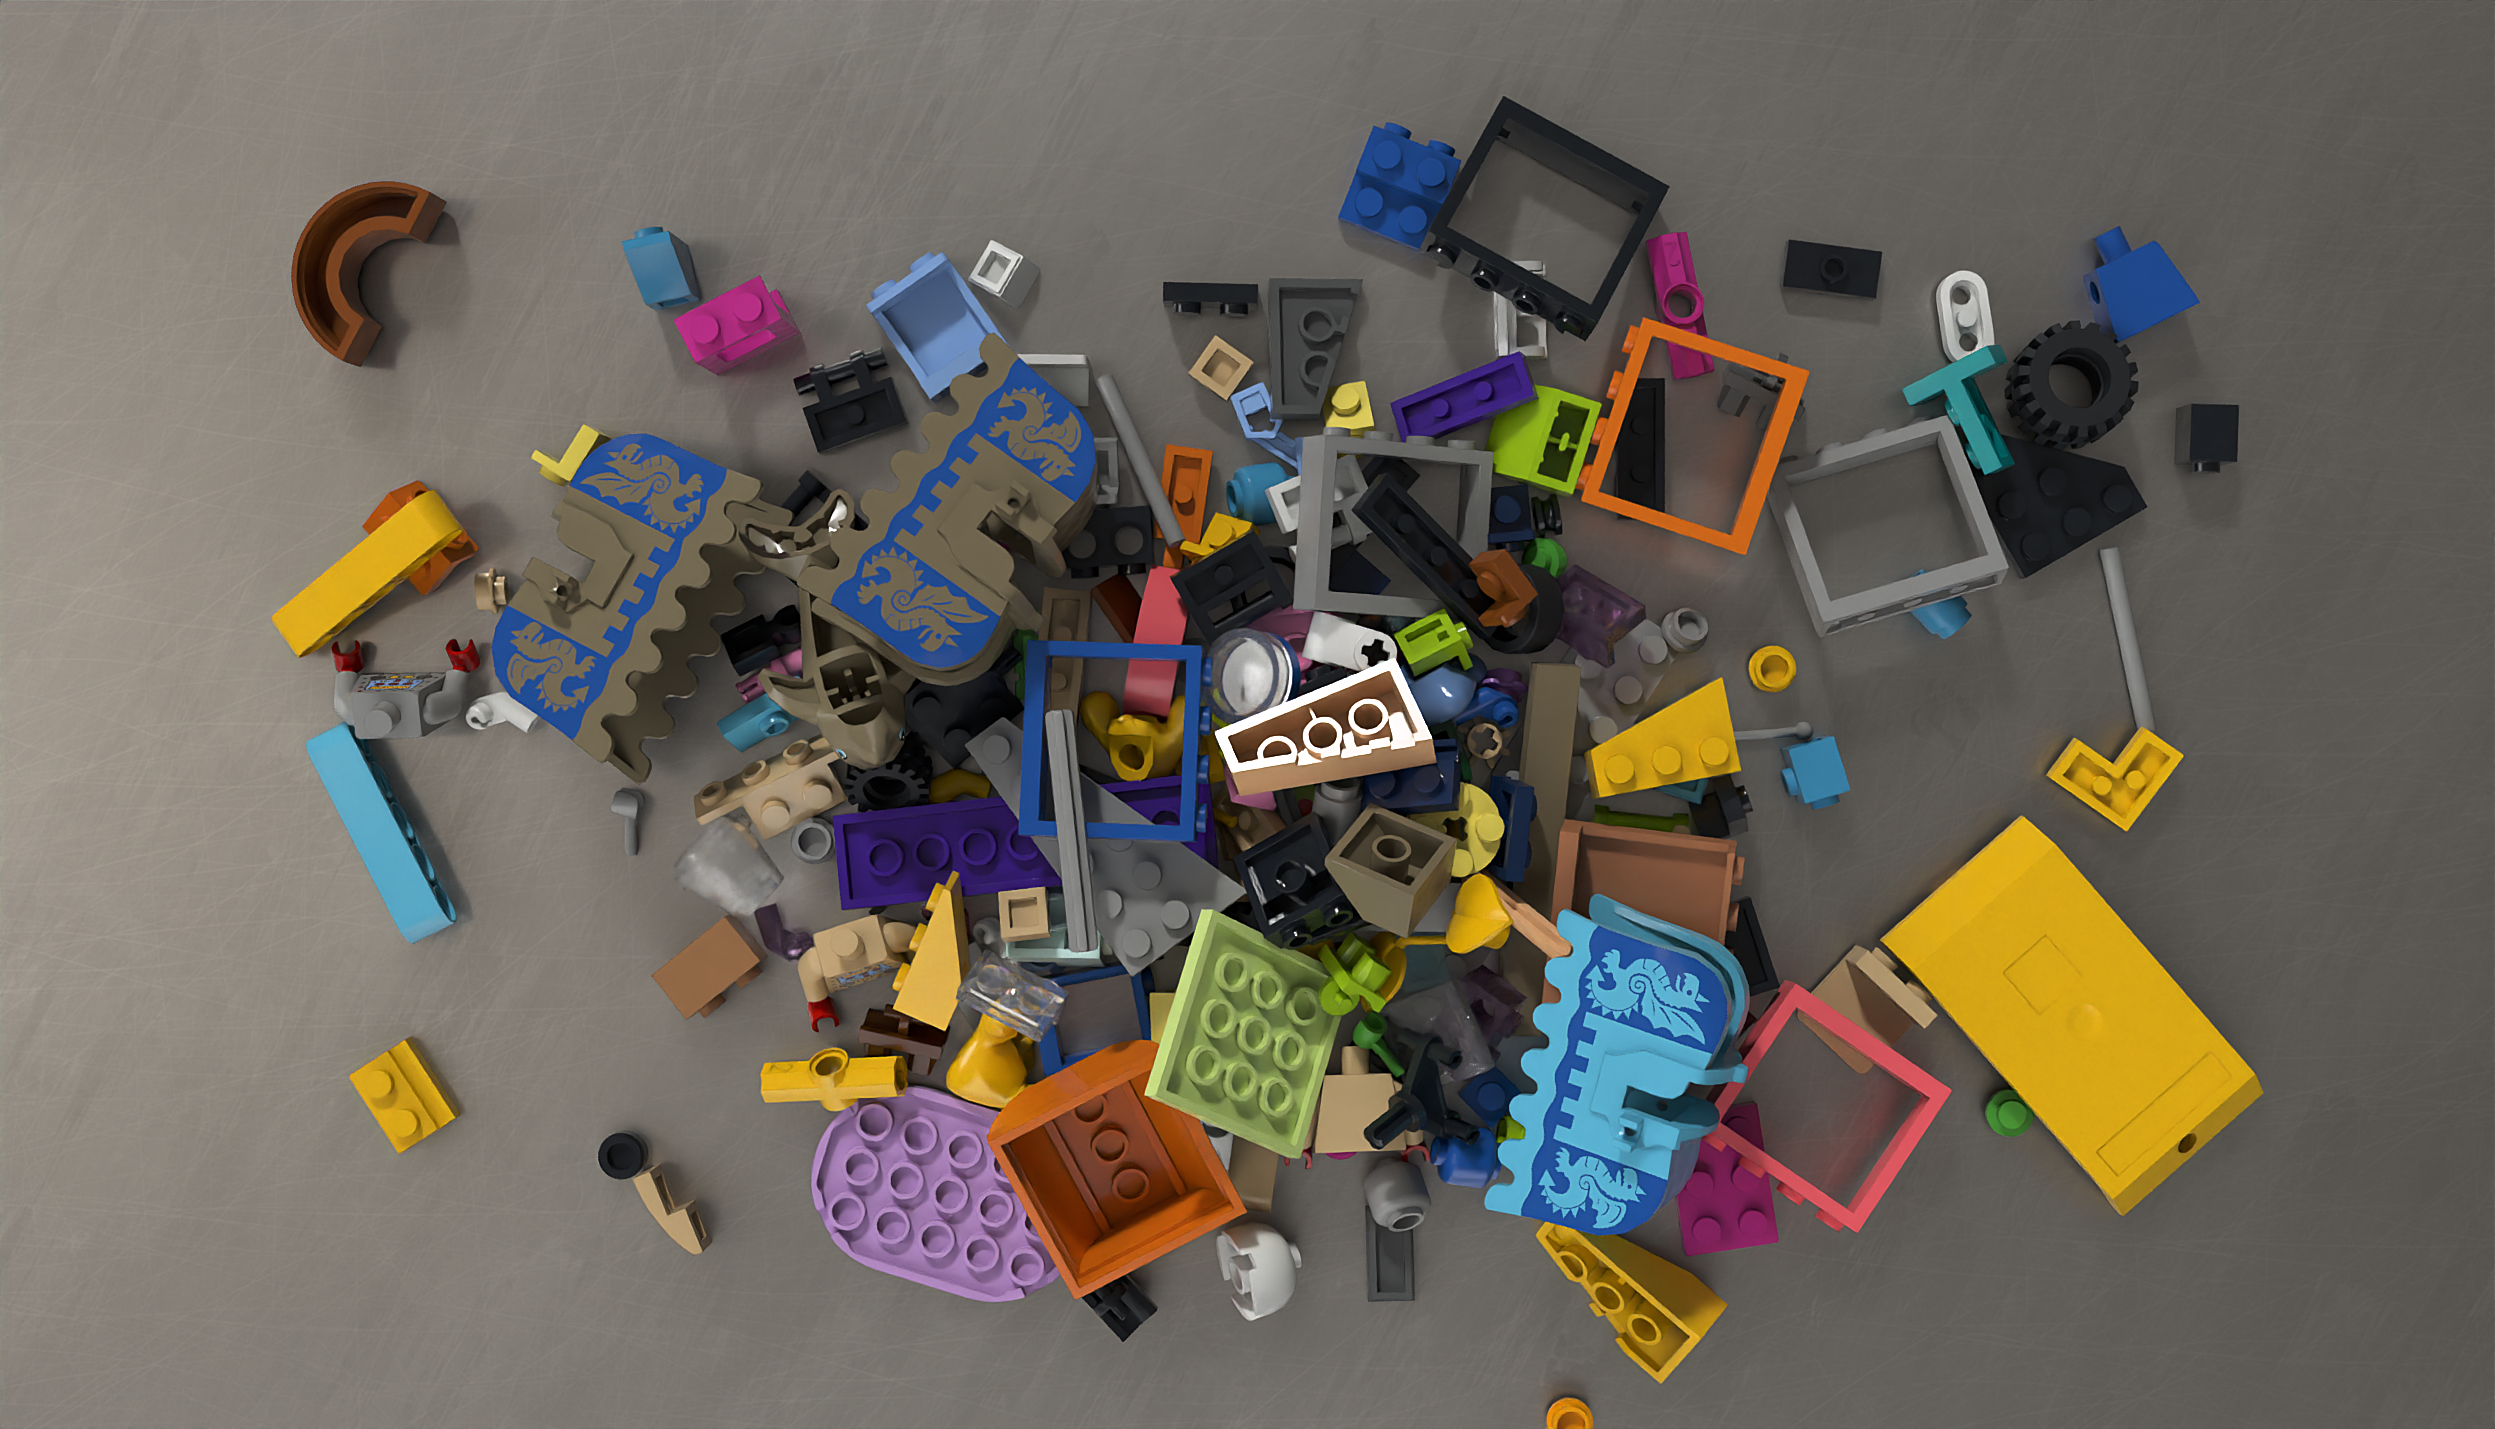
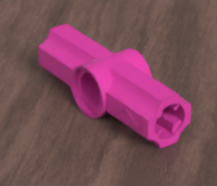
(1675, 275)

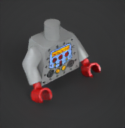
(400, 702)

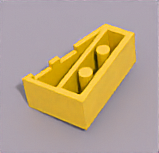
(1670, 747)

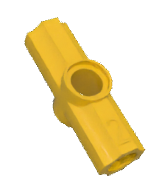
(834, 1079)

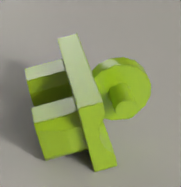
(1354, 974)

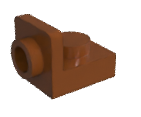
(1506, 584)

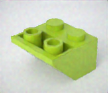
(1544, 440)

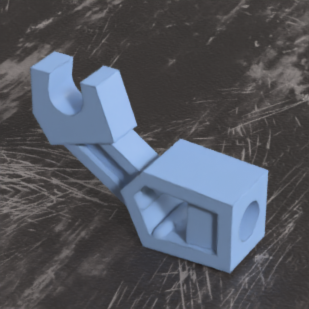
(1253, 401)

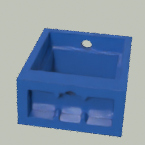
(1051, 1045)

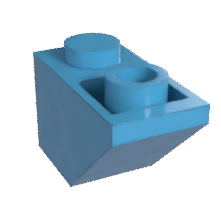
(662, 268)

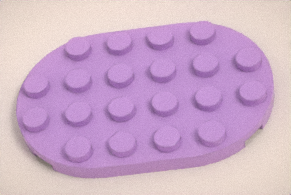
(925, 1198)

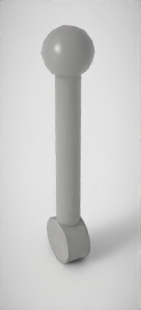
(1802, 731)

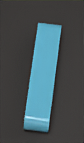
(381, 832)

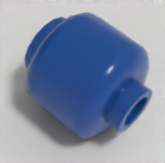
(1464, 1163)

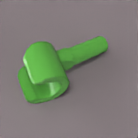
(1368, 1035)

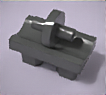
(1743, 384)

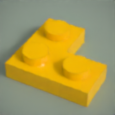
(2119, 788)

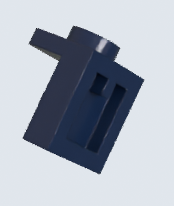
(1510, 518)

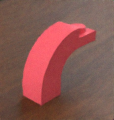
(1161, 620)

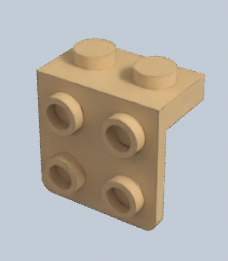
(1872, 999)

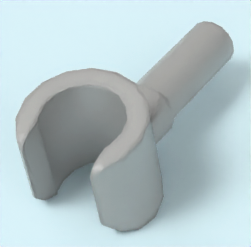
(630, 804)

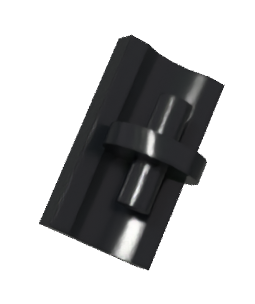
(1121, 1305)

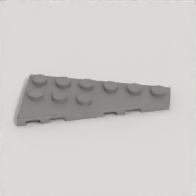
(1142, 890)

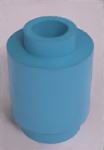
(1943, 617)

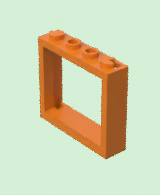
(1775, 436)

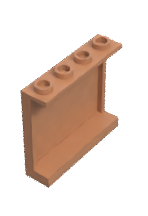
(1650, 871)

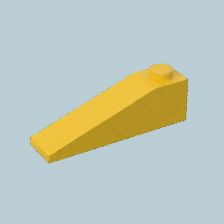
(1646, 1298)

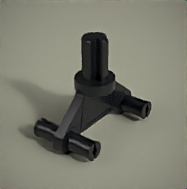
(1421, 1098)

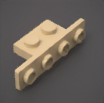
(778, 790)

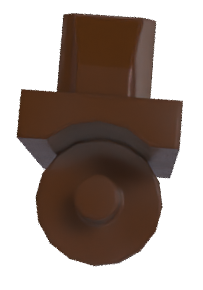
(897, 1031)

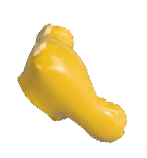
(1135, 743)
(992, 1064)

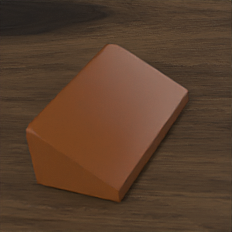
(1119, 604)

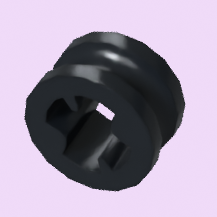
(1546, 515)

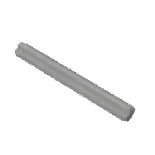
(1071, 831)

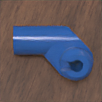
(1491, 705)

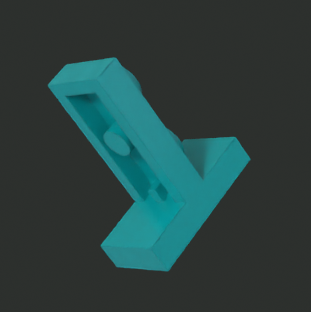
(1967, 406)

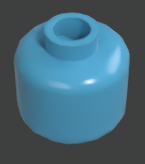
(1247, 495)

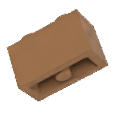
(711, 966)

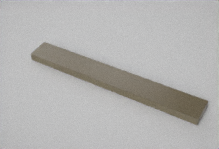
(1546, 767)

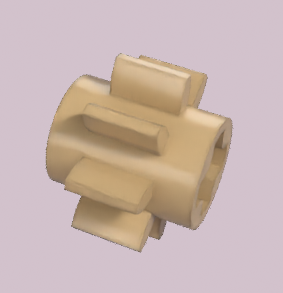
(1495, 736)

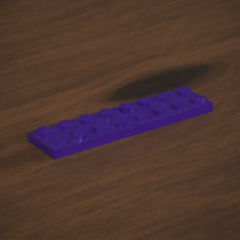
(907, 850)

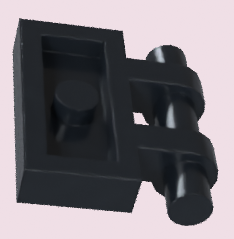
(853, 414)

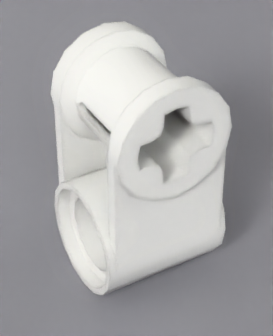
(1340, 642)

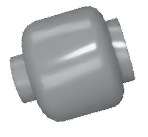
(1397, 1194)

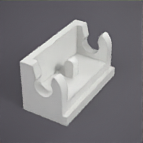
(1517, 330)

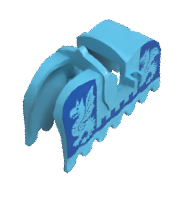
(1633, 1028)

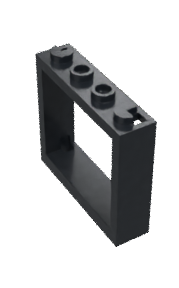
(1574, 159)

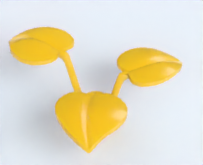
(1475, 922)

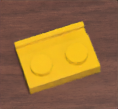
(404, 1095)

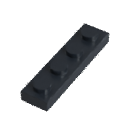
(1425, 550)

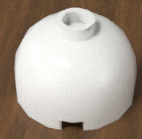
(1259, 1266)

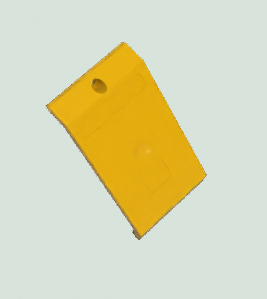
(2074, 1013)

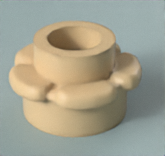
(491, 591)

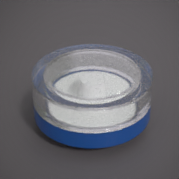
(1251, 674)

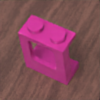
(736, 326)

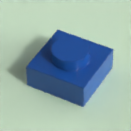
(1489, 1095)

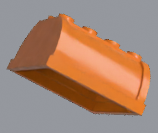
(1110, 1169)

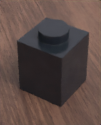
(2206, 436)

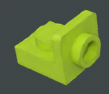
(1434, 642)

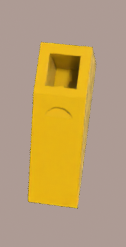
(941, 959)

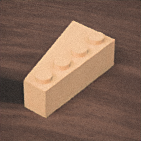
(1330, 735)

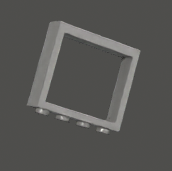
(1317, 508)
(1902, 595)

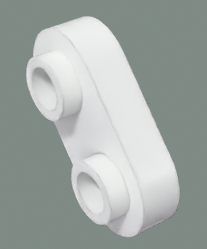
(1967, 319)

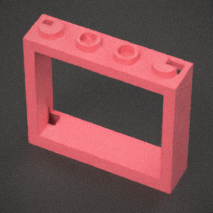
(1933, 1096)

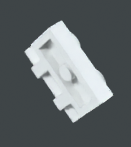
(1348, 490)

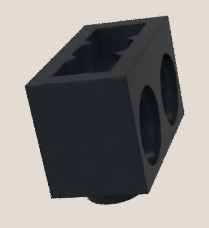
(1106, 527)

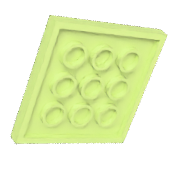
(1245, 1036)

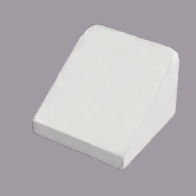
(1004, 274)

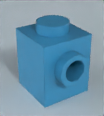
(1814, 772)

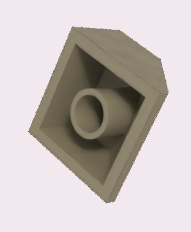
(1392, 868)

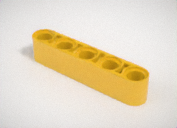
(367, 573)

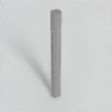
(1140, 461)
(2128, 638)

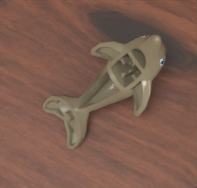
(845, 684)

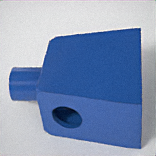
(2134, 286)

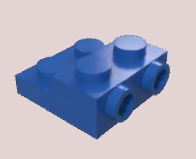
(1399, 186)

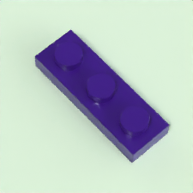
(1466, 398)

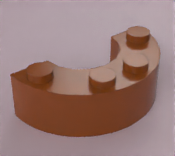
(332, 255)

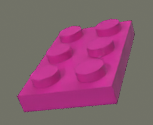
(1724, 1202)

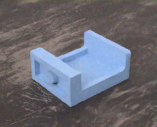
(933, 323)

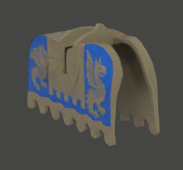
(666, 562)
(929, 568)

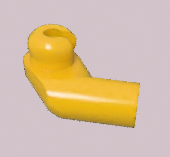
(958, 781)

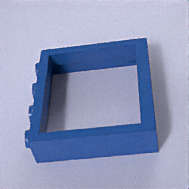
(1035, 746)

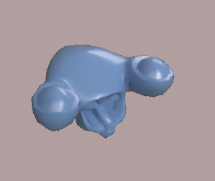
(1445, 689)

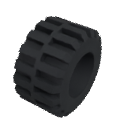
(2097, 359)

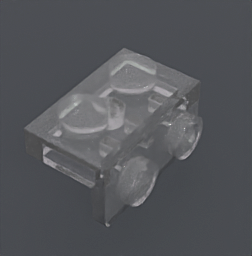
(1013, 995)

